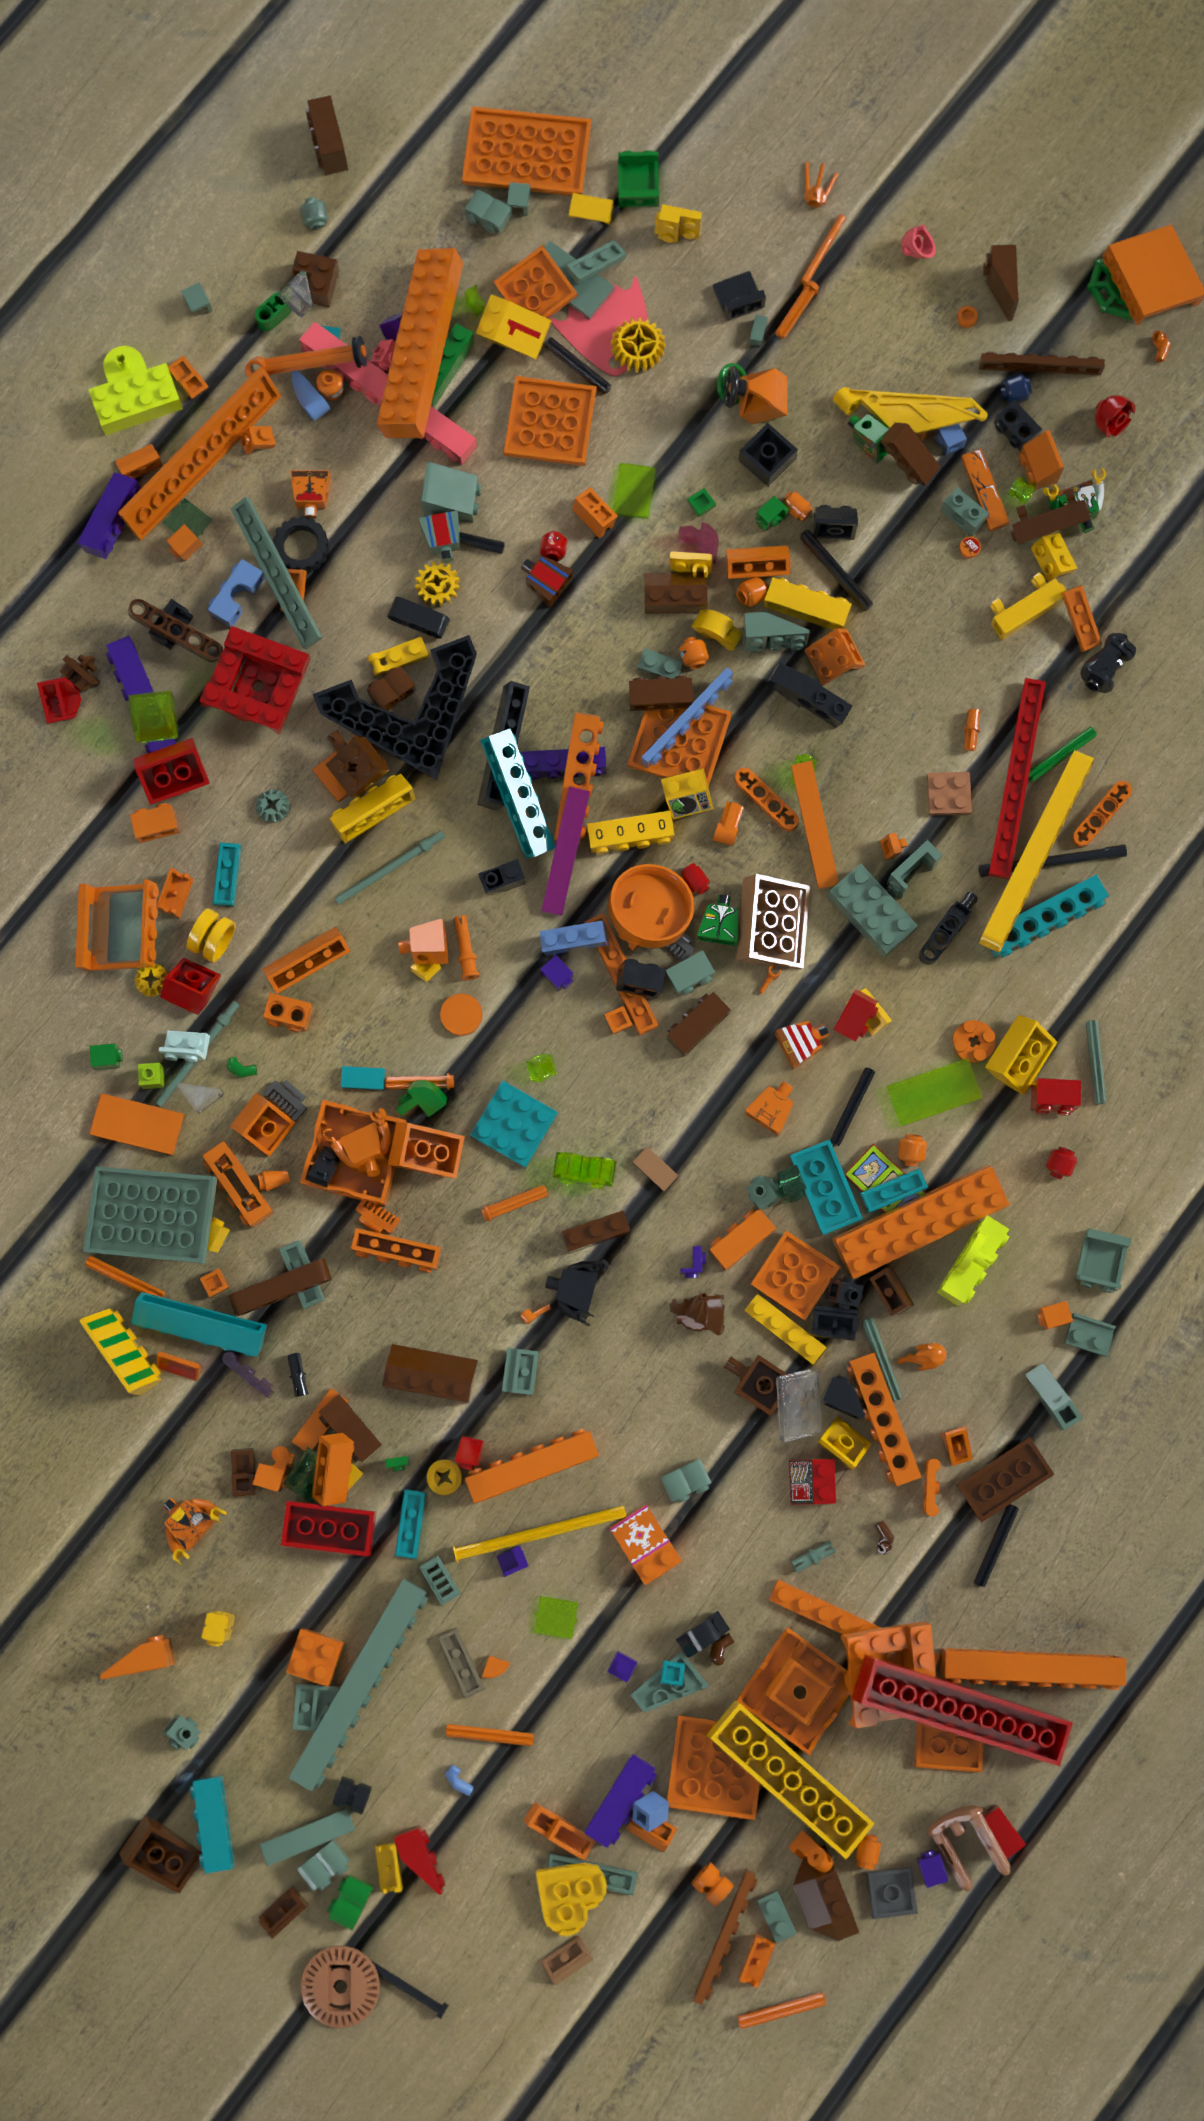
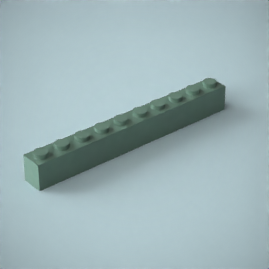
(358, 1684)

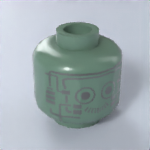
(314, 213)

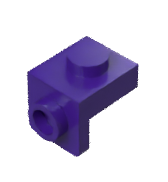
(699, 1259)

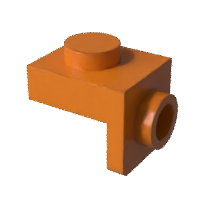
(257, 438)

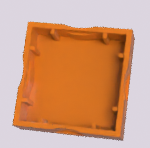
(348, 1180)

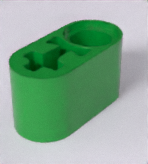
(275, 309)

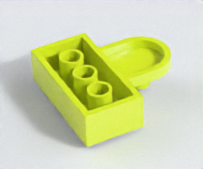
(132, 391)
(973, 1260)

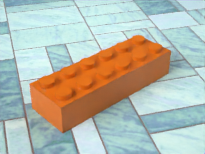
(531, 1467)

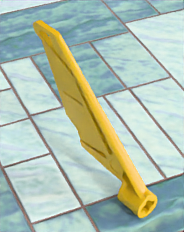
(918, 410)

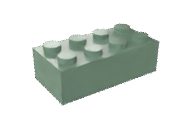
(872, 911)

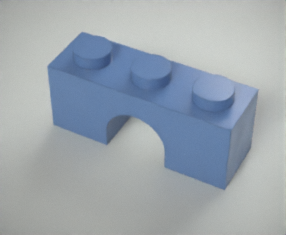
(243, 578)
(582, 935)

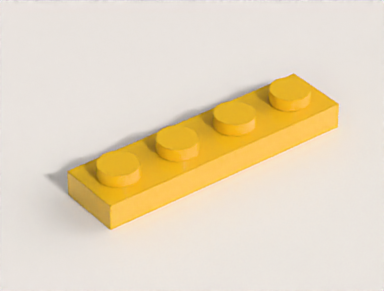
(785, 1329)

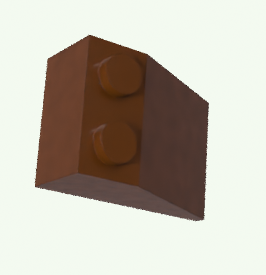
(1002, 277)
(160, 1854)

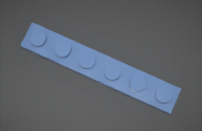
(682, 725)

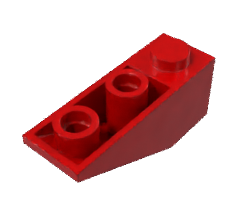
(469, 1453)
(416, 1855)

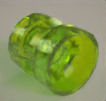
(1021, 490)

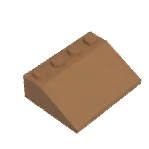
(772, 922)

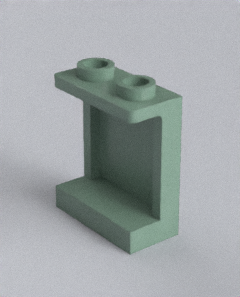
(926, 853)
(1102, 1260)

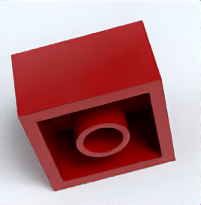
(1055, 1095)

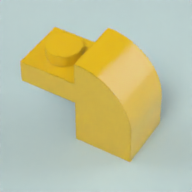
(717, 626)

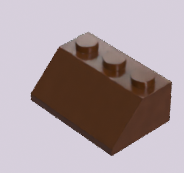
(675, 593)

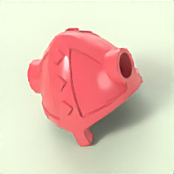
(914, 246)

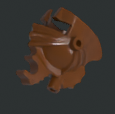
(701, 1313)

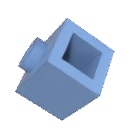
(950, 438)
(650, 1811)

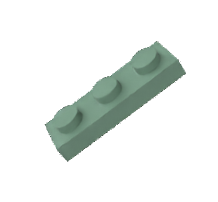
(596, 262)
(294, 1257)

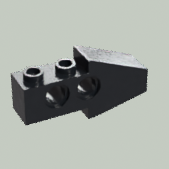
(807, 692)

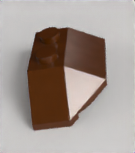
(824, 1902)

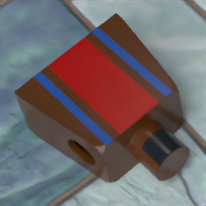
(547, 578)

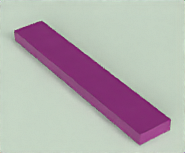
(565, 850)

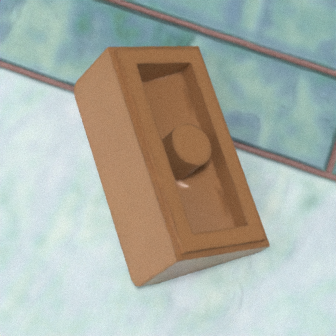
(566, 1960)

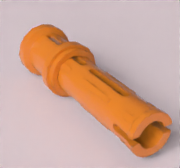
(467, 957)

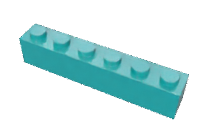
(199, 1324)

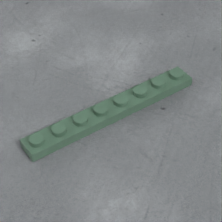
(276, 573)

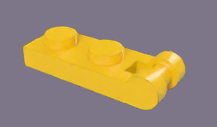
(399, 655)

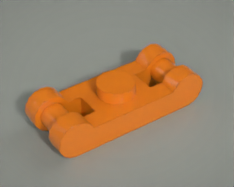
(931, 1487)

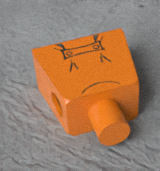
(771, 1108)

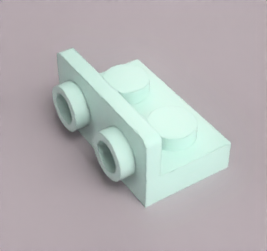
(185, 1045)

